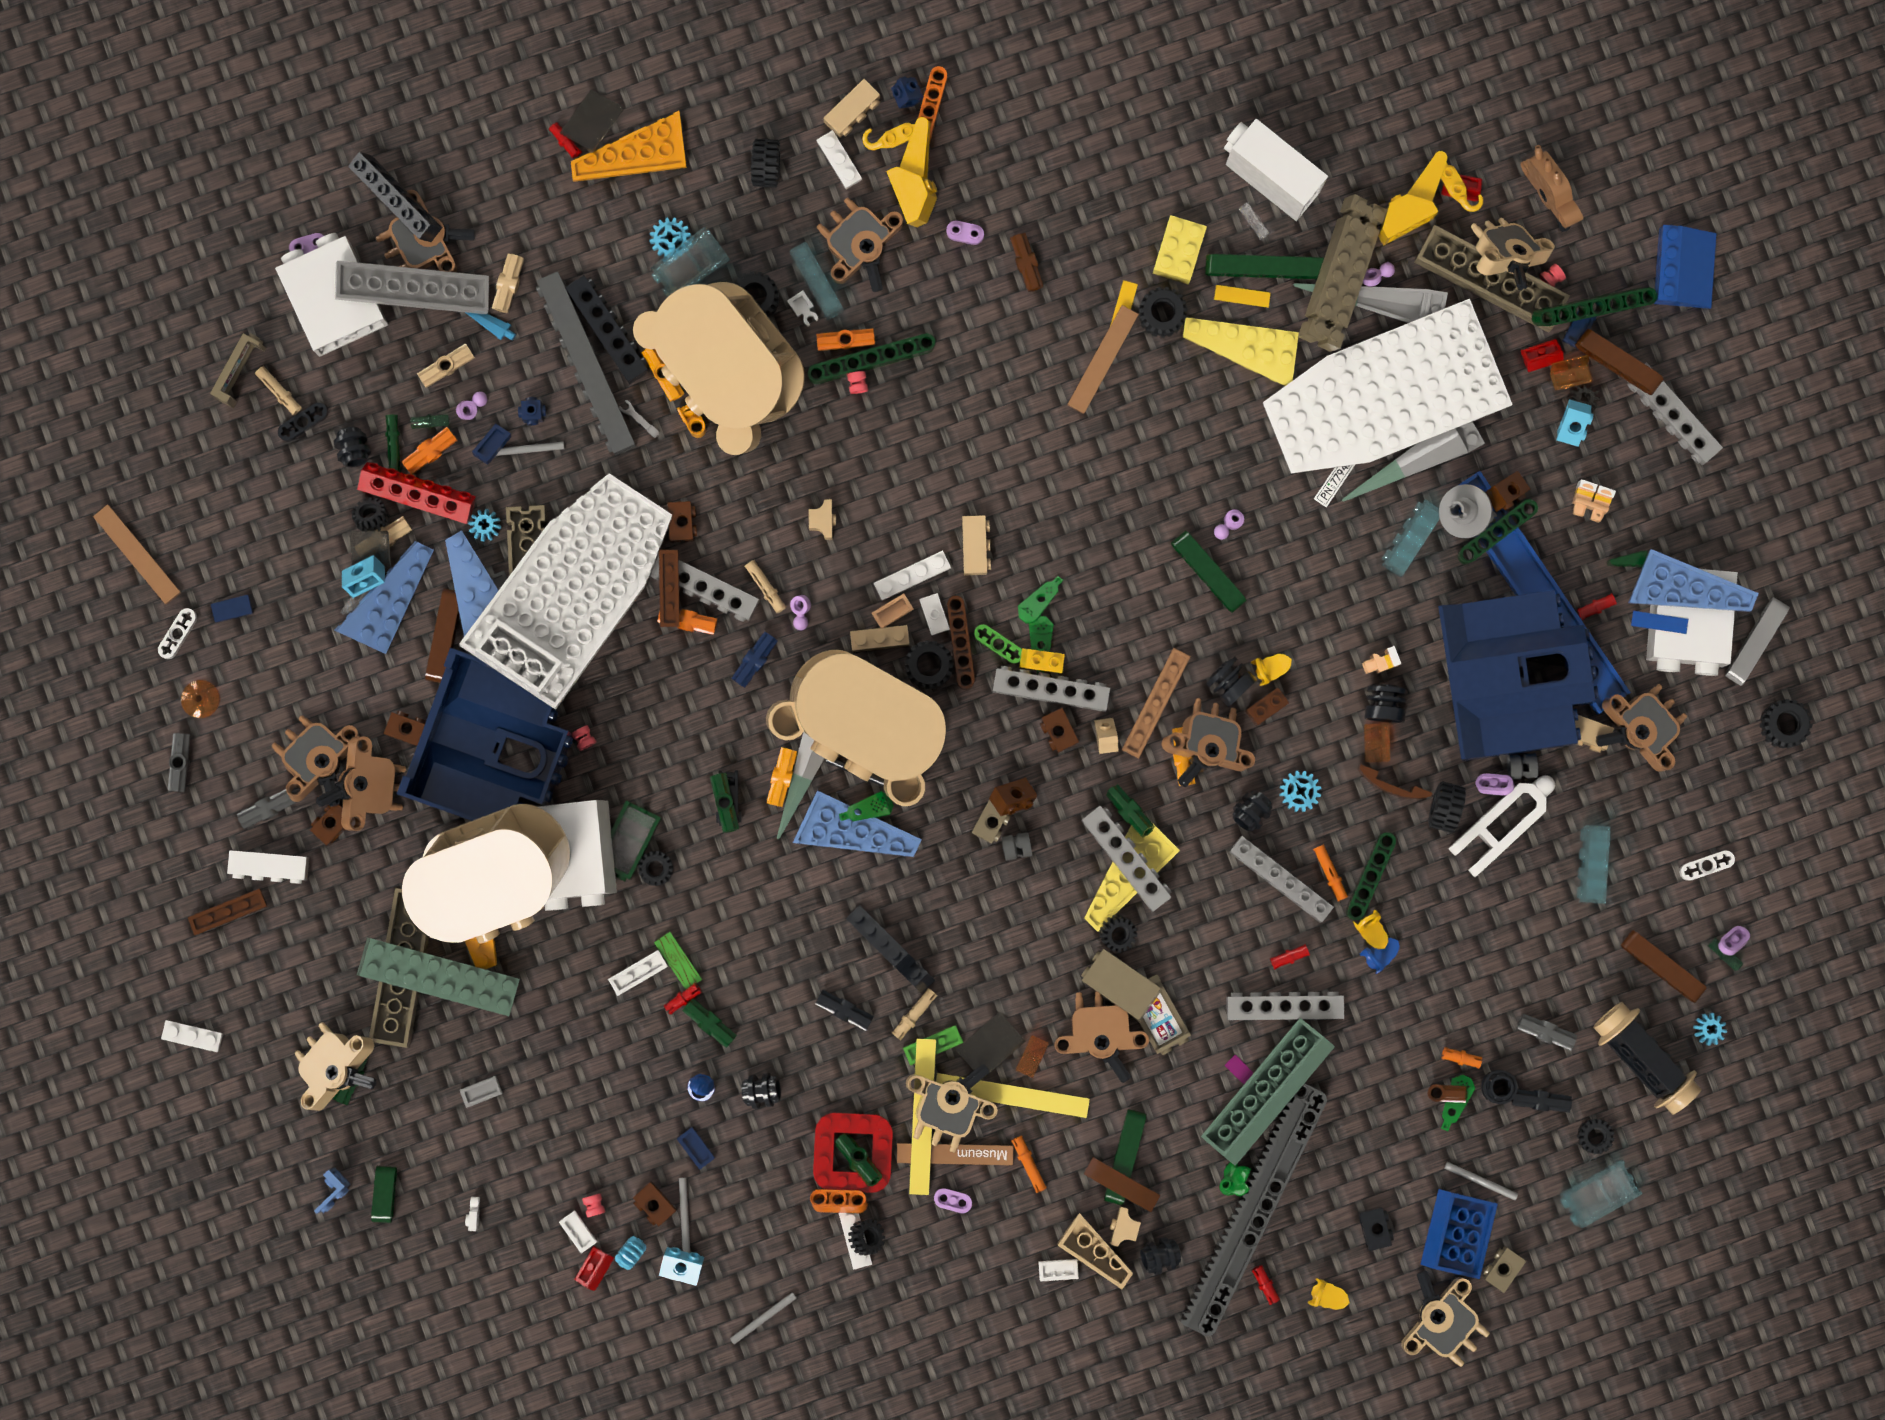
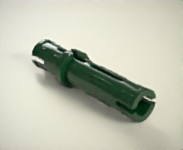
(393, 442)

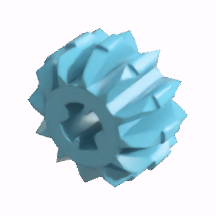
(478, 528)
(1709, 1021)
(630, 1253)

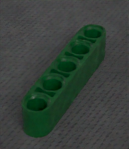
(1504, 525)
(1208, 571)
(1378, 869)
(1127, 1150)

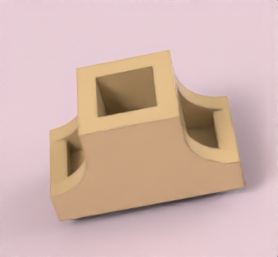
(822, 519)
(1106, 735)
(1123, 1227)

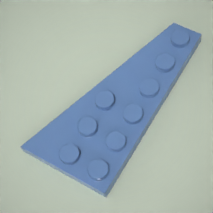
(471, 580)
(1678, 584)
(384, 606)
(826, 829)

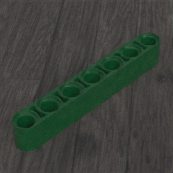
(1263, 266)
(1586, 306)
(879, 352)

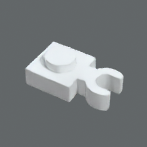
(801, 306)
(472, 1218)

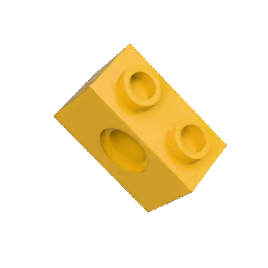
(1042, 660)

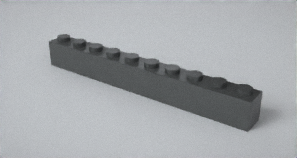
(587, 366)

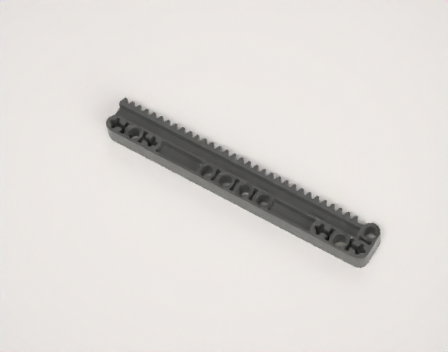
(1234, 1253)

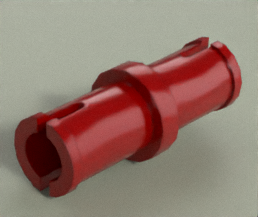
(565, 142)
(1596, 606)
(1289, 956)
(682, 998)
(1265, 1284)

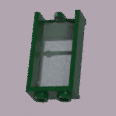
(631, 838)

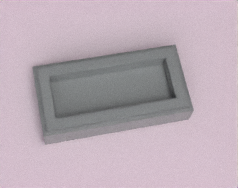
(481, 1091)

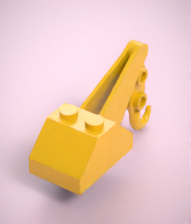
(910, 180)
(1416, 207)

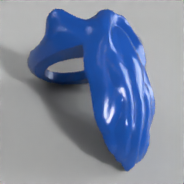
(1380, 958)
(701, 1085)

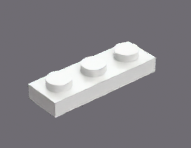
(839, 159)
(638, 972)
(192, 1036)
(847, 1221)

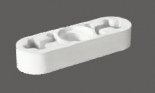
(175, 648)
(1694, 875)

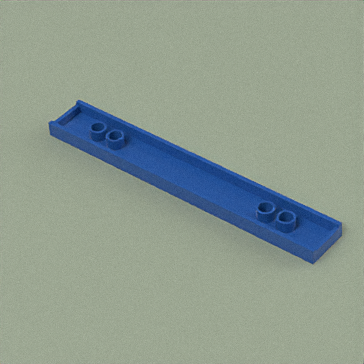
(1528, 575)

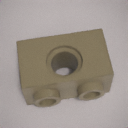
(981, 828)
(1514, 1265)

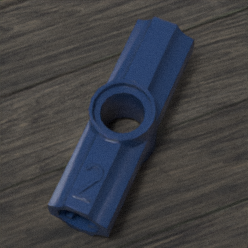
(754, 659)

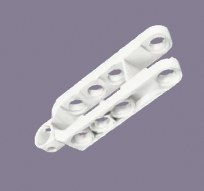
(1538, 790)

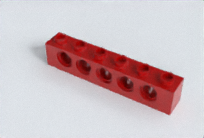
(408, 496)

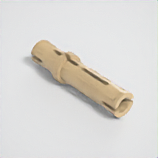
(284, 397)
(767, 589)
(917, 1010)

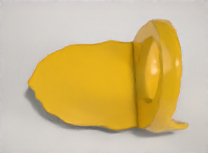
(1271, 667)
(1373, 930)
(1328, 1296)

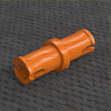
(1461, 1057)

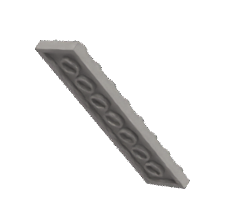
(411, 287)

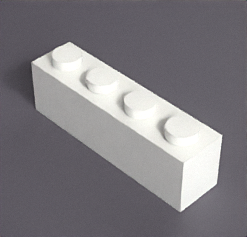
(268, 865)

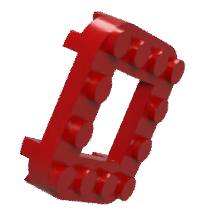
(858, 1124)

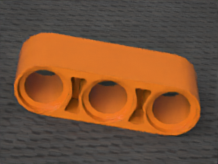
(846, 1206)

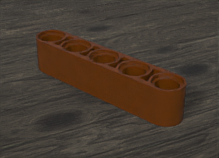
(1619, 362)
(960, 633)
(443, 635)
(1663, 966)

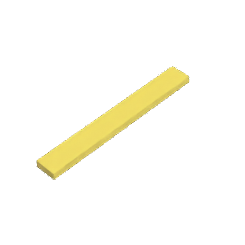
(1025, 1097)
(922, 1147)

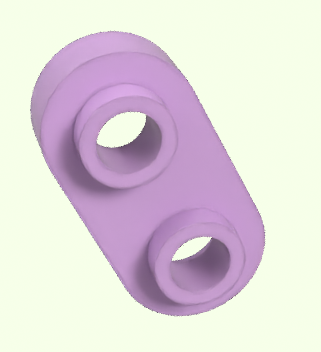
(964, 234)
(307, 243)
(1495, 784)
(1734, 940)
(953, 1198)

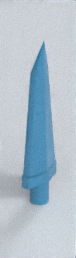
(494, 325)

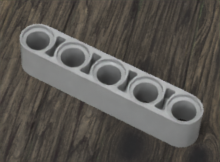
(1757, 641)

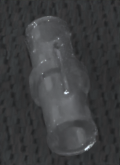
(1254, 221)

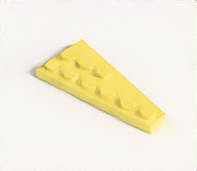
(1255, 348)
(1115, 888)

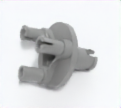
(1475, 507)

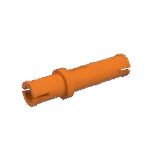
(1331, 873)
(1029, 1164)

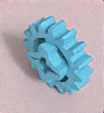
(663, 239)
(1307, 802)

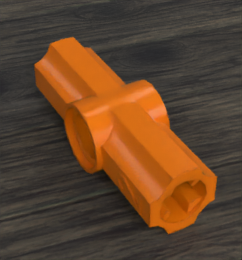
(832, 341)
(429, 451)
(692, 622)

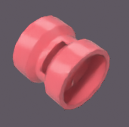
(1553, 275)
(857, 382)
(586, 741)
(593, 1205)

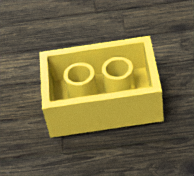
(1179, 249)

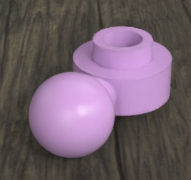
(1373, 275)
(479, 399)
(1222, 531)
(800, 621)

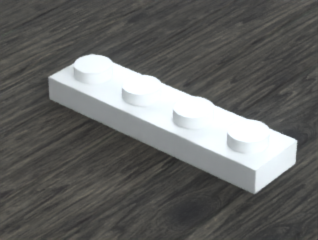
(912, 575)

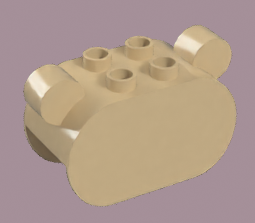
(725, 359)
(865, 718)

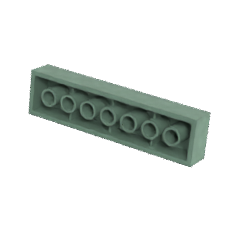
(438, 976)
(1267, 1091)

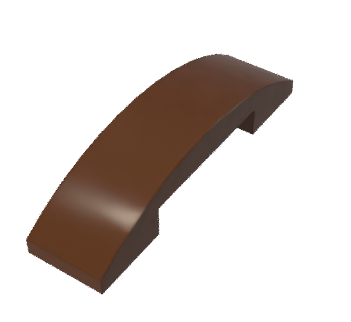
(1371, 774)
(1121, 1184)

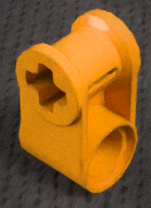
(690, 420)

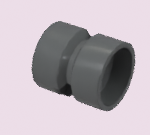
(1515, 766)
(1016, 846)

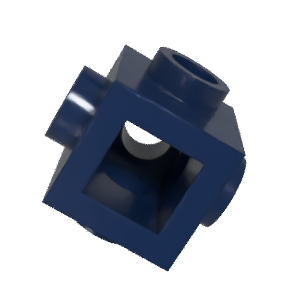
(907, 92)
(535, 417)

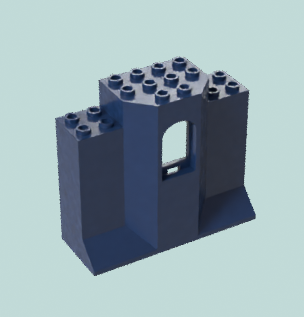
(1491, 702)
(456, 755)

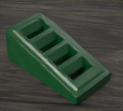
(1631, 560)

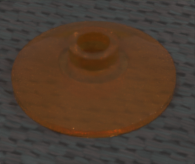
(209, 701)

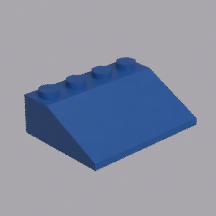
(1685, 267)
(1459, 1234)

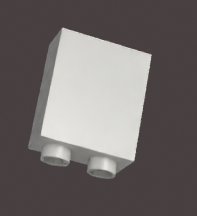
(1274, 168)
(311, 289)
(1707, 637)
(591, 854)

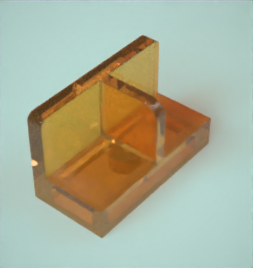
(1571, 372)
(1377, 742)
(1031, 1056)

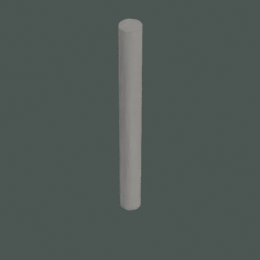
(531, 448)
(1480, 1180)
(684, 1215)
(762, 1318)

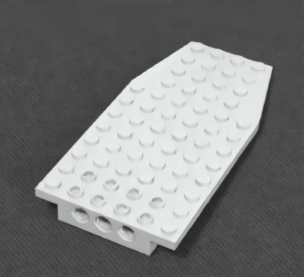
(1388, 393)
(570, 590)

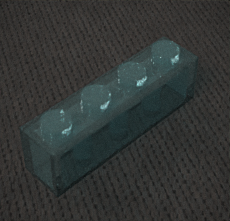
(816, 281)
(1413, 537)
(1594, 864)

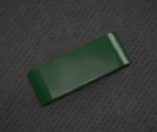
(384, 1194)

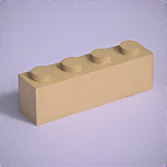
(1088, 1247)

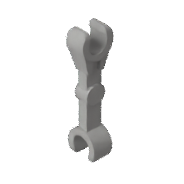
(631, 412)

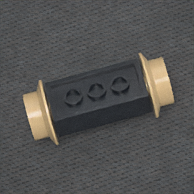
(1646, 1058)

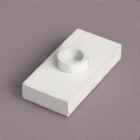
(934, 614)
(578, 1231)
(1058, 1270)

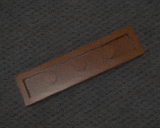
(669, 588)
(227, 912)

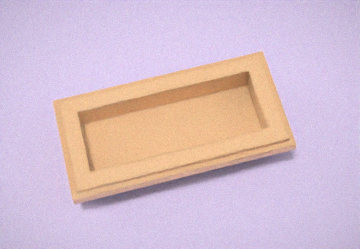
(892, 611)

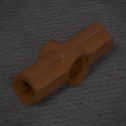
(1026, 262)

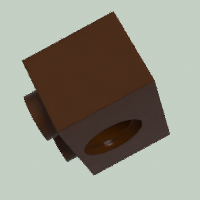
(1507, 491)
(679, 533)
(1267, 707)
(1054, 719)
(395, 727)
(1013, 797)
(322, 831)
(665, 1209)

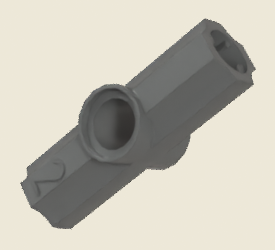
(180, 749)
(265, 809)
(1547, 1032)

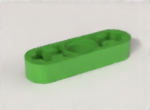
(989, 631)

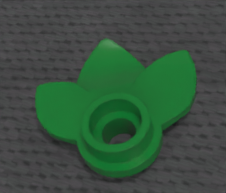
(1236, 1178)

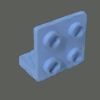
(337, 1180)

